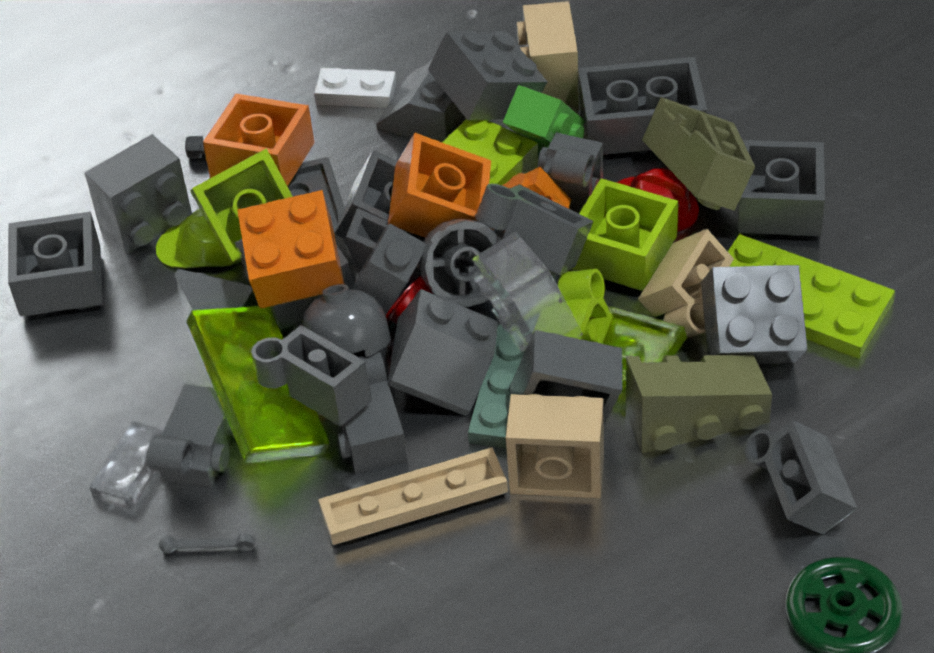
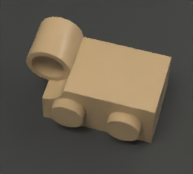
(677, 281)

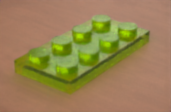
(262, 419)

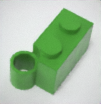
(541, 116)

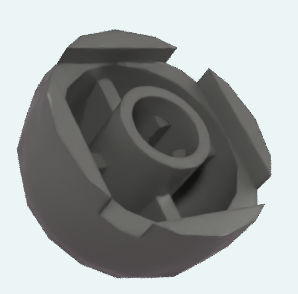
(448, 260)
(348, 320)

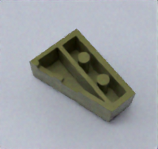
(701, 153)
(694, 400)

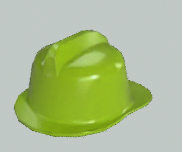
(191, 245)

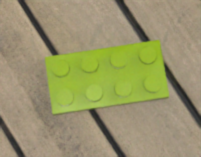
(837, 306)

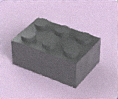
(622, 98)

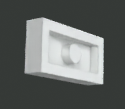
(355, 87)

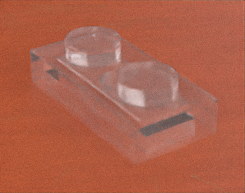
(126, 469)

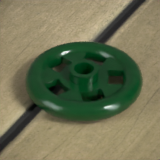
(854, 573)

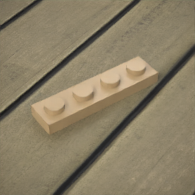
(413, 495)

